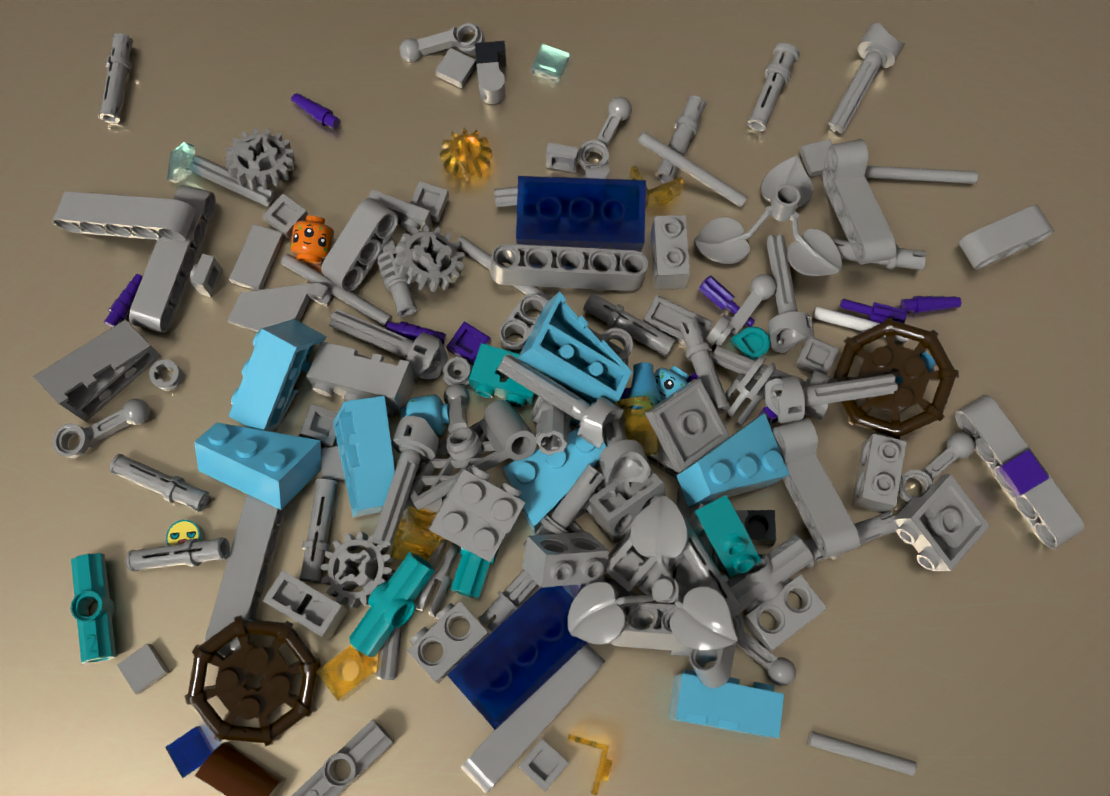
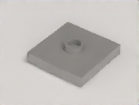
(687, 425)

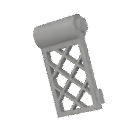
(502, 432)

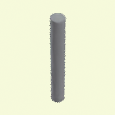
(862, 753)

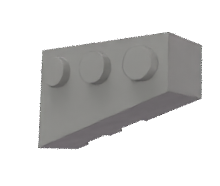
(98, 370)
(357, 377)

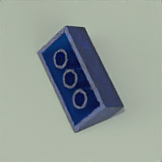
(581, 212)
(518, 656)

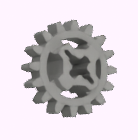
(259, 159)
(429, 257)
(343, 570)

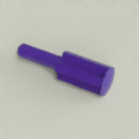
(721, 296)
(877, 312)

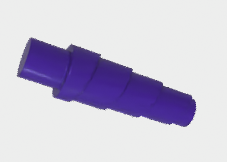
(317, 111)
(924, 304)
(122, 305)
(413, 331)

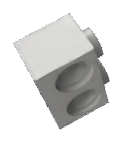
(670, 252)
(879, 473)
(621, 502)
(565, 559)
(626, 564)
(305, 605)
(786, 618)
(454, 648)

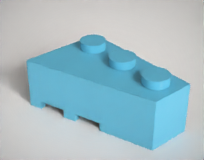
(572, 354)
(271, 374)
(365, 453)
(259, 461)
(736, 466)
(548, 478)
(728, 707)

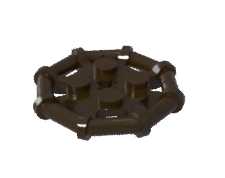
(910, 368)
(252, 701)

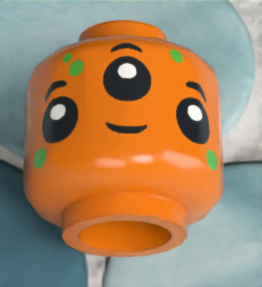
(311, 239)

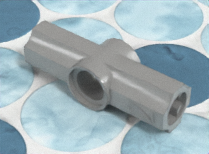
(550, 427)
(766, 577)
(359, 752)

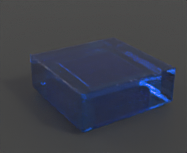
(189, 751)

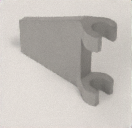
(276, 305)

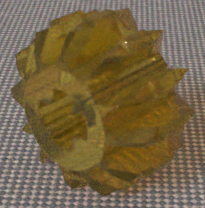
(467, 144)

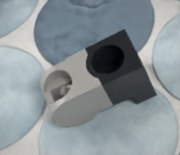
(491, 80)
(759, 525)

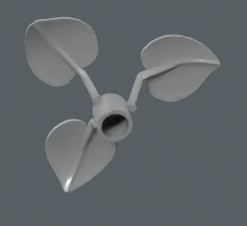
(786, 188)
(703, 613)

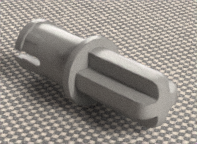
(508, 600)

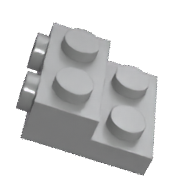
(477, 513)
(941, 524)

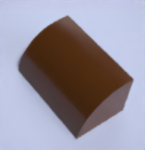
(238, 773)

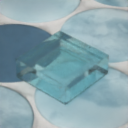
(550, 63)
(181, 162)

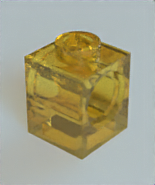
(414, 535)
(334, 680)

